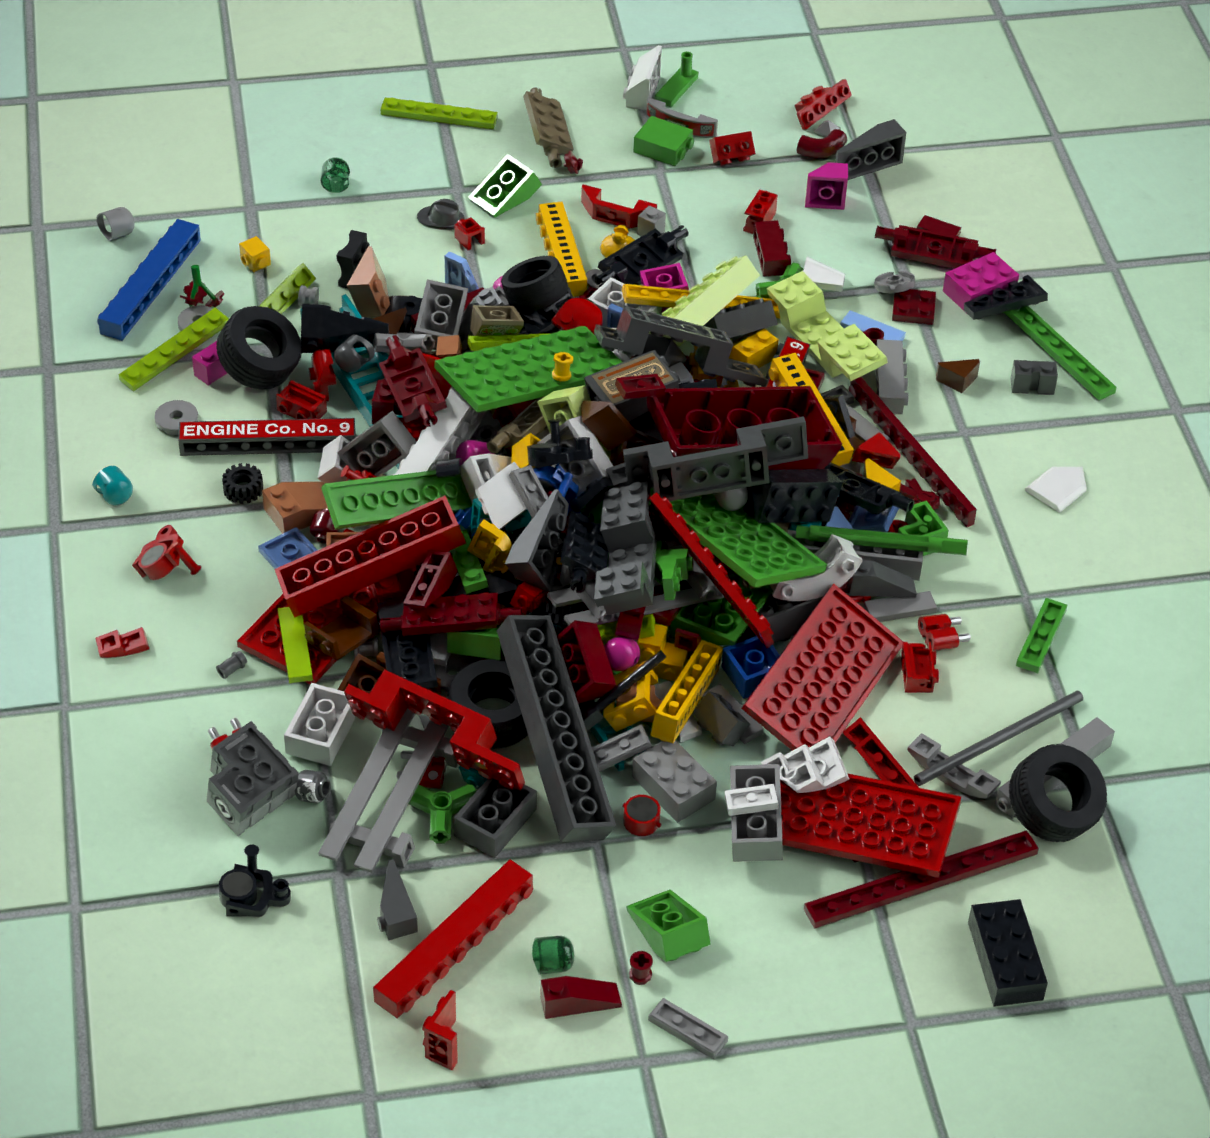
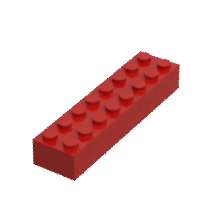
(369, 556)

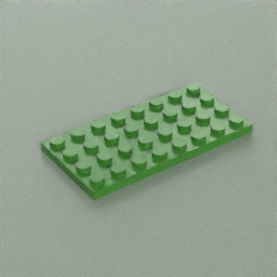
(523, 368)
(753, 550)

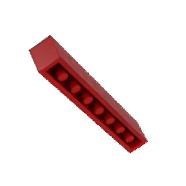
(453, 939)

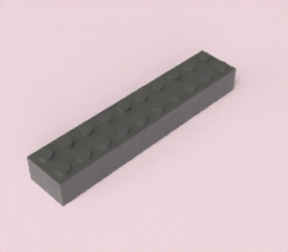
(556, 728)

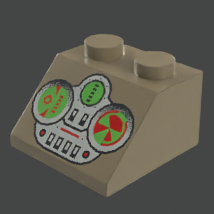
(495, 320)

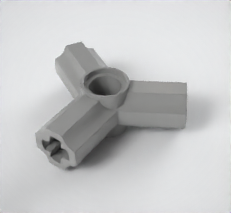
(408, 340)

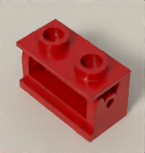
(760, 209)
(301, 402)
(918, 668)

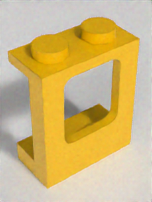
(635, 709)

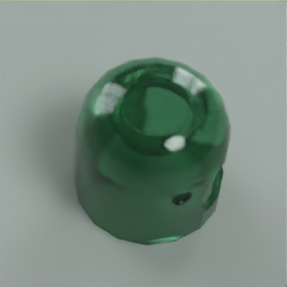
(335, 170)
(553, 954)

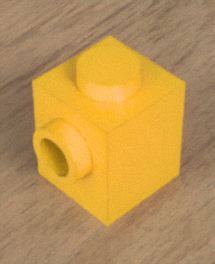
(254, 254)

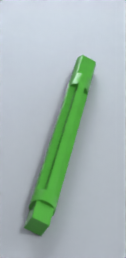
(885, 539)

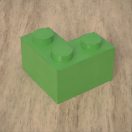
(925, 522)

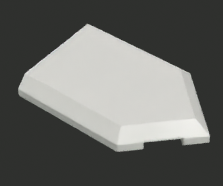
(1058, 486)

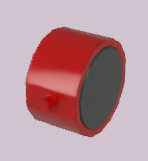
(641, 815)

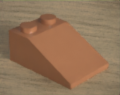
(369, 286)
(293, 504)

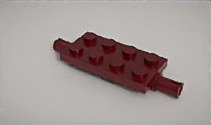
(932, 246)
(412, 383)
(451, 615)

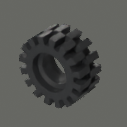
(242, 492)
(557, 614)

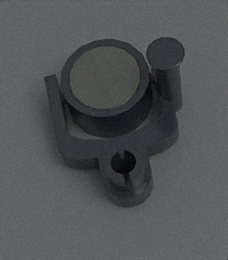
(552, 453)
(239, 888)

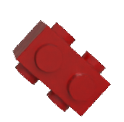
(732, 147)

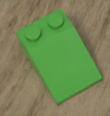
(505, 187)
(670, 925)

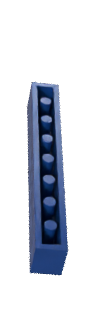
(149, 279)

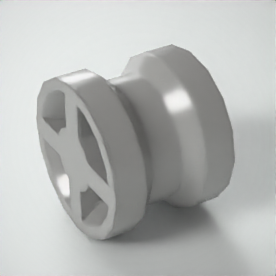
(308, 295)

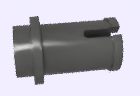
(233, 663)

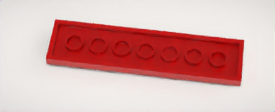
(715, 572)

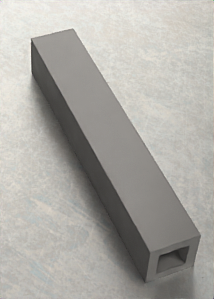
(1090, 739)

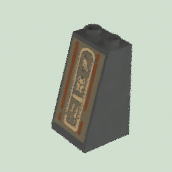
(602, 383)

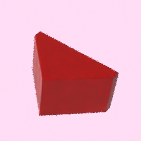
(878, 450)

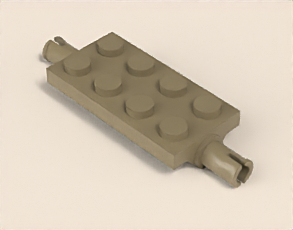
(548, 125)
(527, 421)

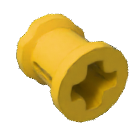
(562, 366)

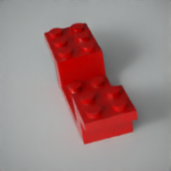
(473, 731)

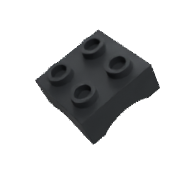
(351, 255)

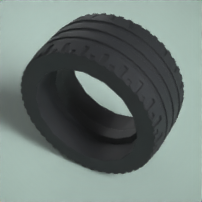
(534, 284)

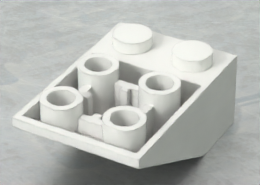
(480, 469)

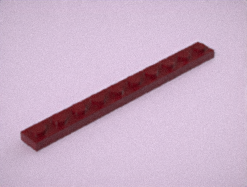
(913, 451)
(907, 884)

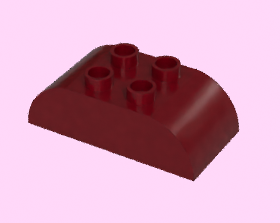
(708, 419)

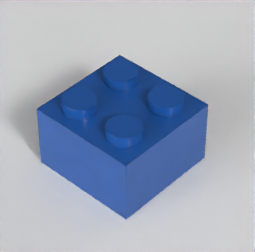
(748, 664)

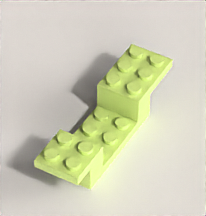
(832, 346)

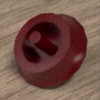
(572, 163)

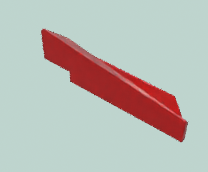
(877, 754)

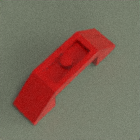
(611, 212)

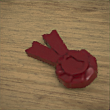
(913, 491)

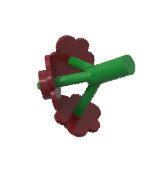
(197, 290)

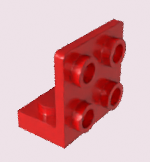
(439, 1038)

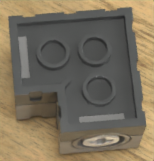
(248, 778)

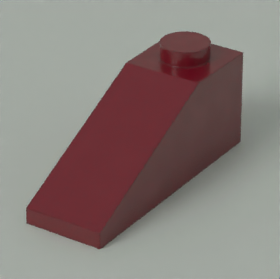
(432, 579)
(577, 995)

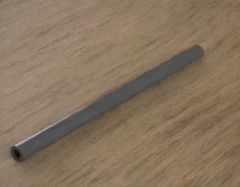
(998, 738)

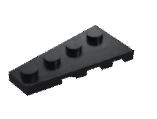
(1011, 298)

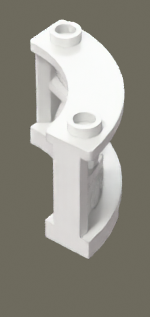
(841, 566)

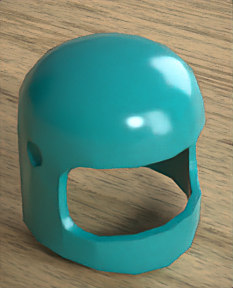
(113, 485)

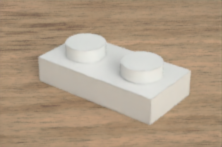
(751, 799)

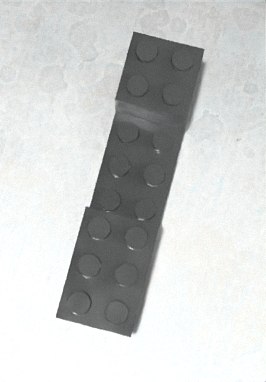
(712, 344)
(720, 468)
(631, 548)

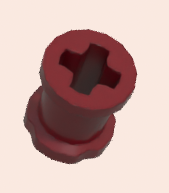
(640, 967)

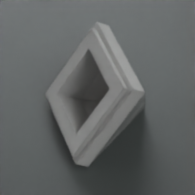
(825, 128)

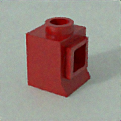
(466, 229)
(528, 597)

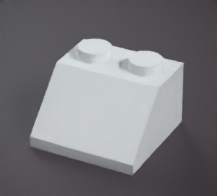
(331, 463)

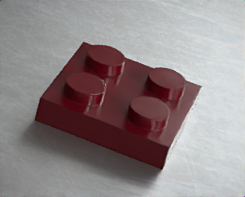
(914, 306)

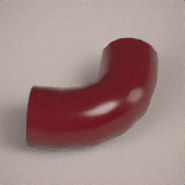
(822, 147)

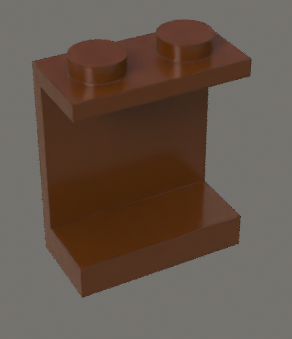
(345, 632)

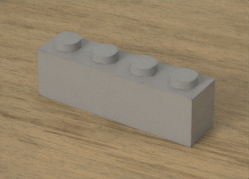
(890, 377)

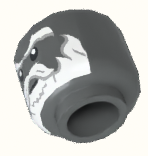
(312, 786)

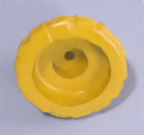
(615, 241)

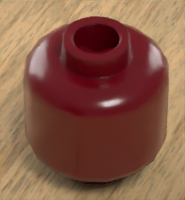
(321, 525)

